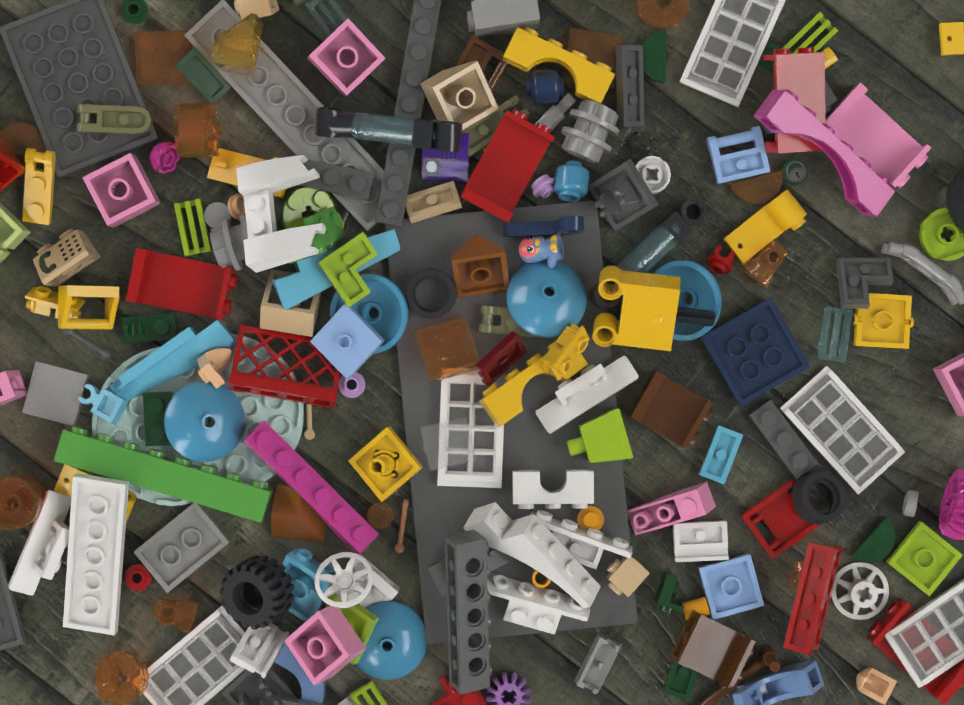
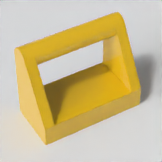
(65, 296)

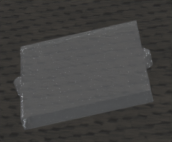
(448, 443)

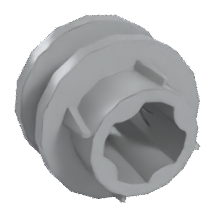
(590, 131)
(229, 244)

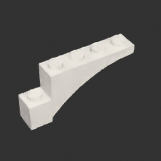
(537, 547)

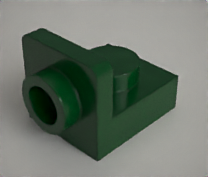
(667, 588)

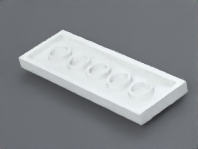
(95, 553)

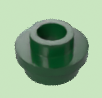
(136, 18)

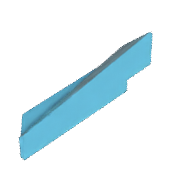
(312, 280)
(172, 359)

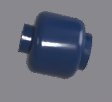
(545, 86)

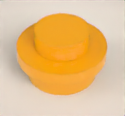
(590, 518)

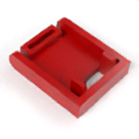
(780, 518)

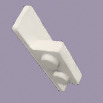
(586, 392)
(583, 544)
(44, 545)
(534, 605)

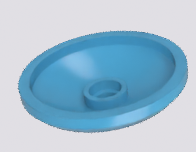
(704, 290)
(391, 308)
(541, 313)
(186, 418)
(408, 638)

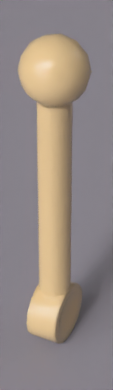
(309, 433)

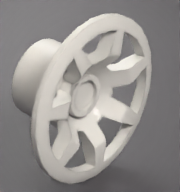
(344, 582)
(861, 591)

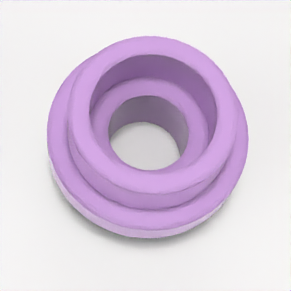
(543, 186)
(357, 391)

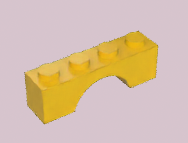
(529, 50)
(505, 401)

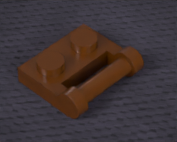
(482, 52)

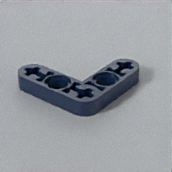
(563, 226)

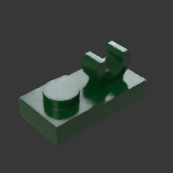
(149, 328)

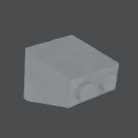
(502, 16)

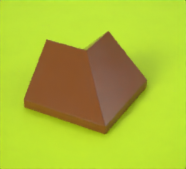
(479, 268)
(295, 517)

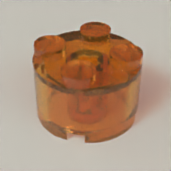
(197, 130)
(30, 501)

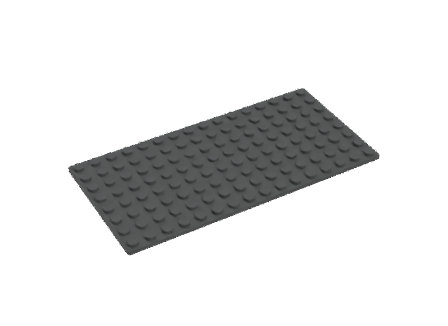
(525, 440)

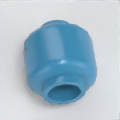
(571, 181)

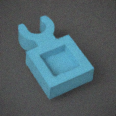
(105, 403)

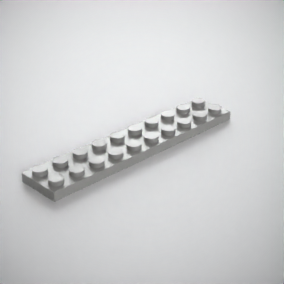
(289, 110)

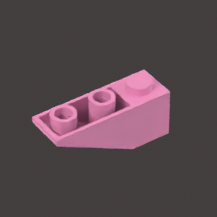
(672, 509)

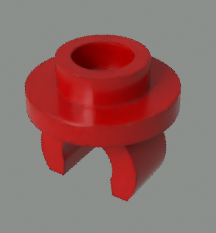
(718, 264)

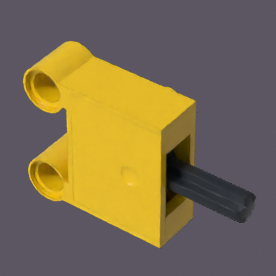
(646, 310)

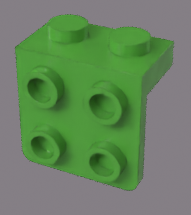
(333, 232)

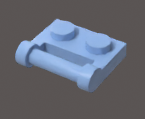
(741, 163)

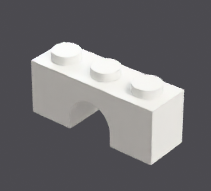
(576, 490)

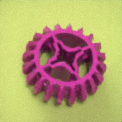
(952, 507)

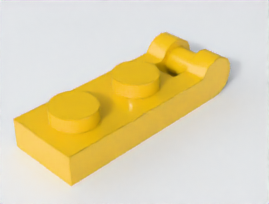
(38, 187)

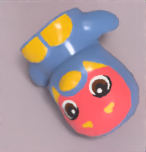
(537, 248)

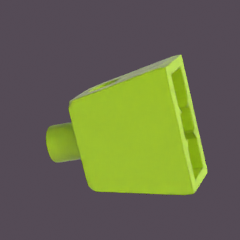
(602, 438)

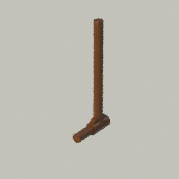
(766, 657)

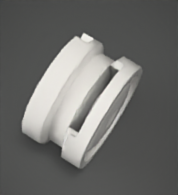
(654, 173)

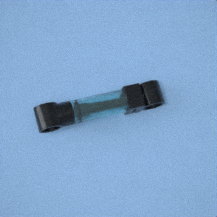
(418, 132)
(667, 234)

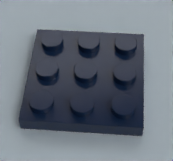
(755, 352)

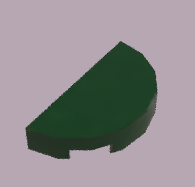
(655, 56)
(876, 544)

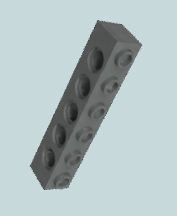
(459, 549)

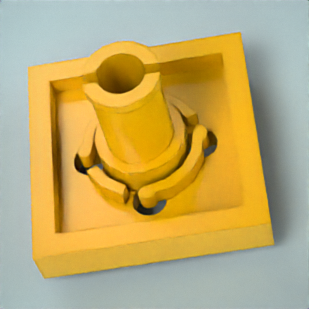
(378, 469)

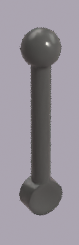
(105, 353)

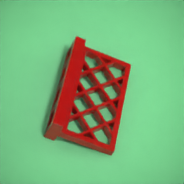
(278, 387)
(812, 597)

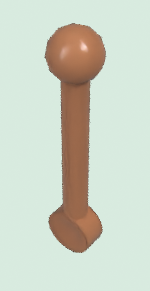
(399, 547)

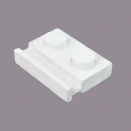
(700, 541)
(259, 649)

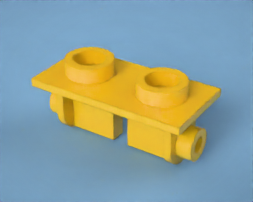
(42, 300)
(573, 341)

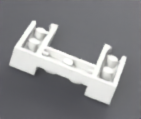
(265, 244)

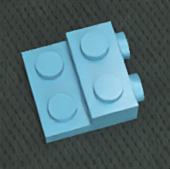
(303, 571)

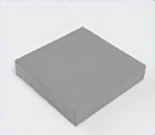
(55, 393)

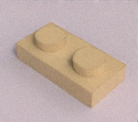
(432, 202)

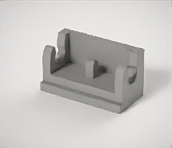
(597, 663)

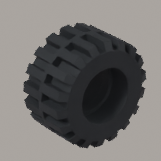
(271, 582)

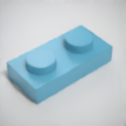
(720, 454)

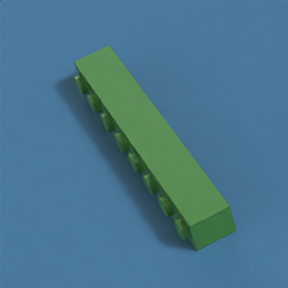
(162, 474)

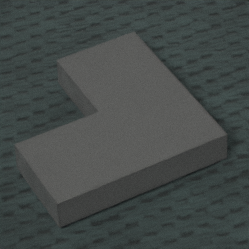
(856, 275)

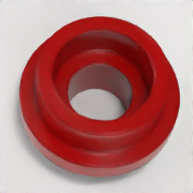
(146, 577)

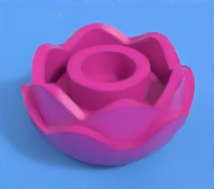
(164, 157)

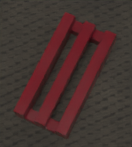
(500, 358)

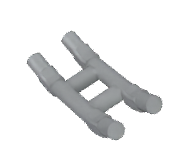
(948, 283)

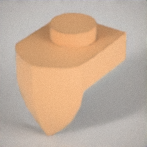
(213, 364)
(875, 684)

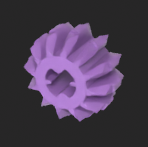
(508, 684)

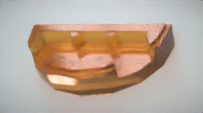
(759, 188)

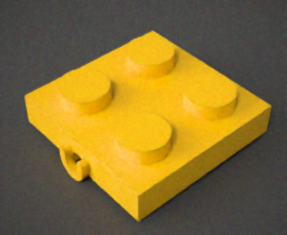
(884, 322)

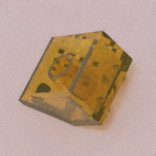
(239, 46)

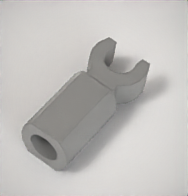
(555, 114)

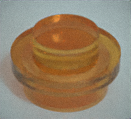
(380, 515)

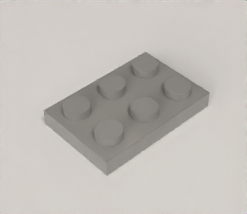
(182, 546)

